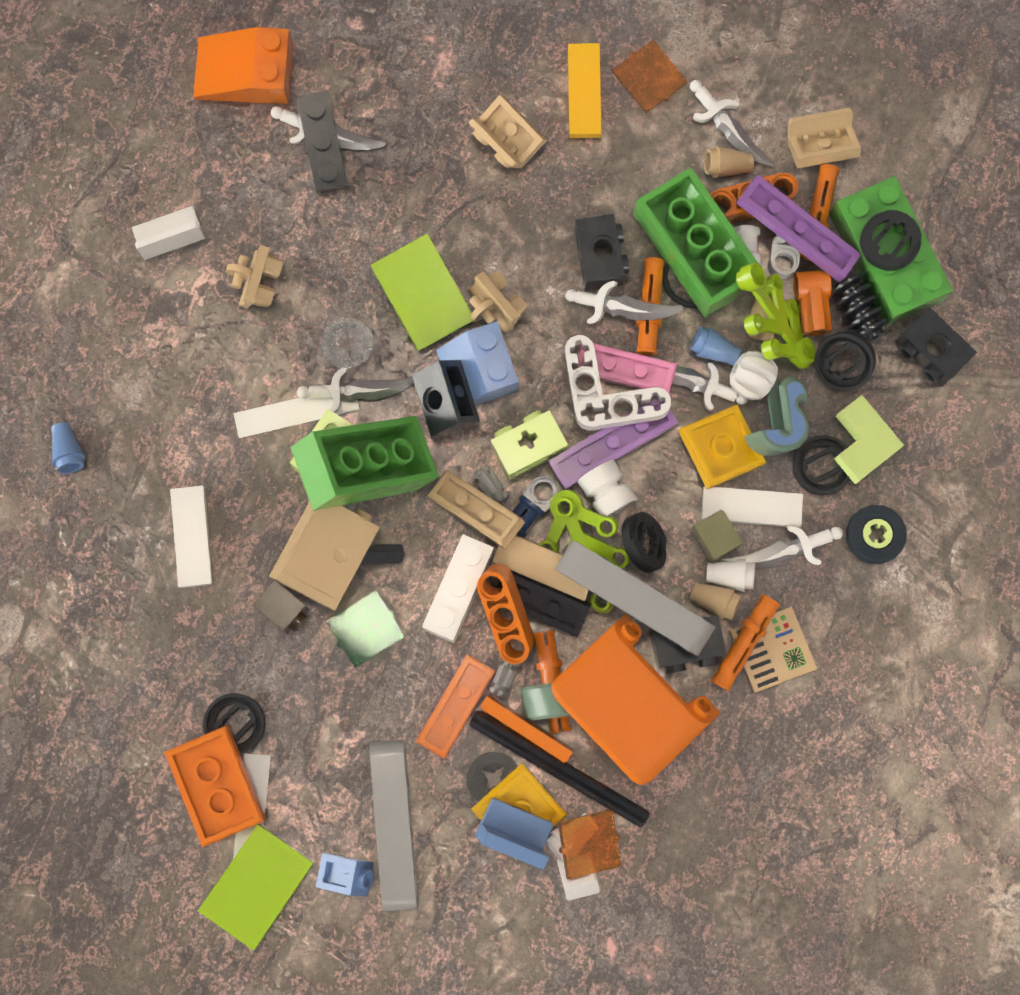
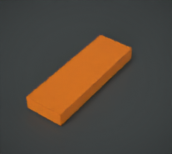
(455, 706)
(527, 728)

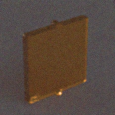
(649, 76)
(589, 844)

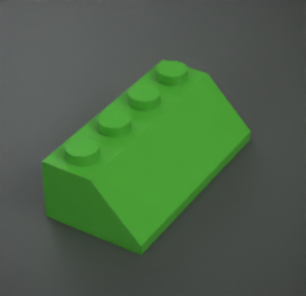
(694, 240)

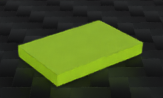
(422, 292)
(256, 887)

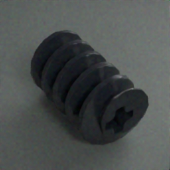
(859, 307)

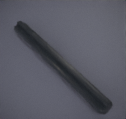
(559, 769)

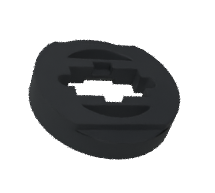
(888, 261)
(835, 379)
(799, 465)
(633, 541)
(240, 701)

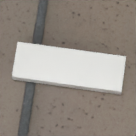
(753, 506)
(191, 536)

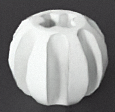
(753, 375)

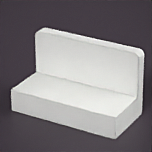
(167, 233)

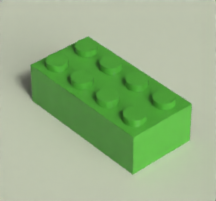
(902, 290)
(364, 462)

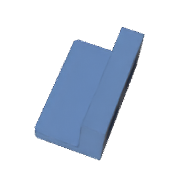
(515, 833)

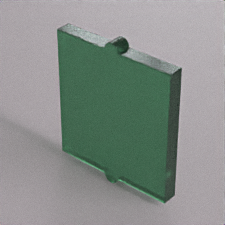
(365, 629)

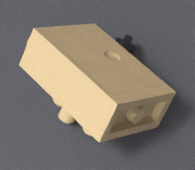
(328, 551)

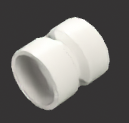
(607, 489)

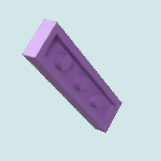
(798, 228)
(608, 445)

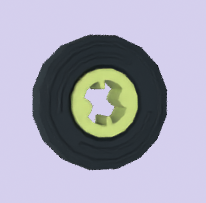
(859, 530)

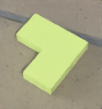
(873, 439)

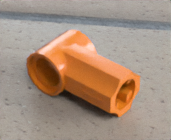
(813, 293)

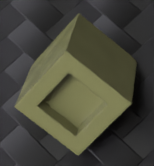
(716, 536)

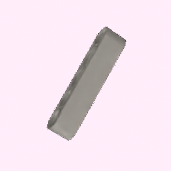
(635, 598)
(393, 825)

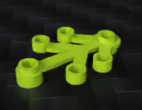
(798, 349)
(572, 521)

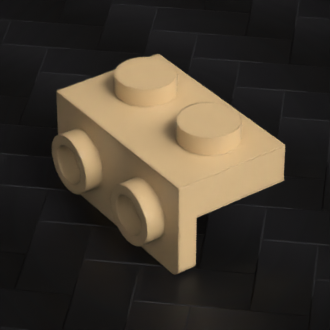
(507, 133)
(822, 138)

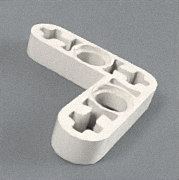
(595, 398)

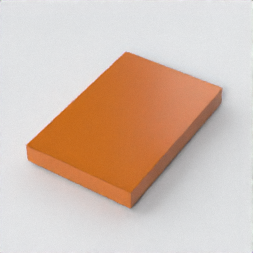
(215, 786)

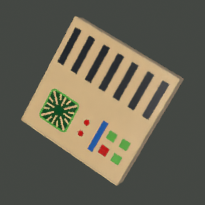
(779, 654)

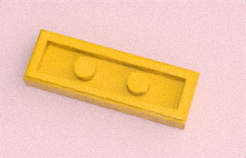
(584, 90)

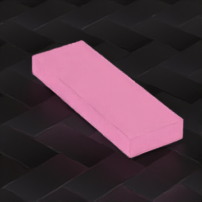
(630, 368)

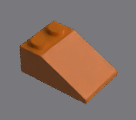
(245, 66)

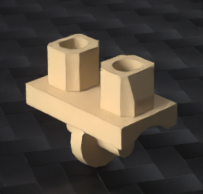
(261, 264)
(492, 304)

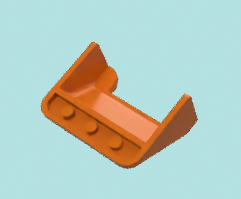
(629, 704)

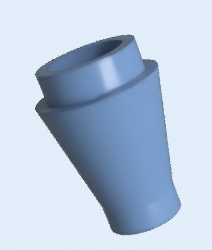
(714, 346)
(66, 451)

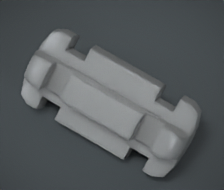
(490, 484)
(503, 679)

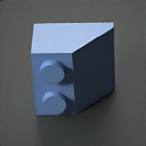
(484, 362)

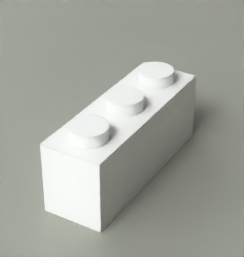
(458, 588)

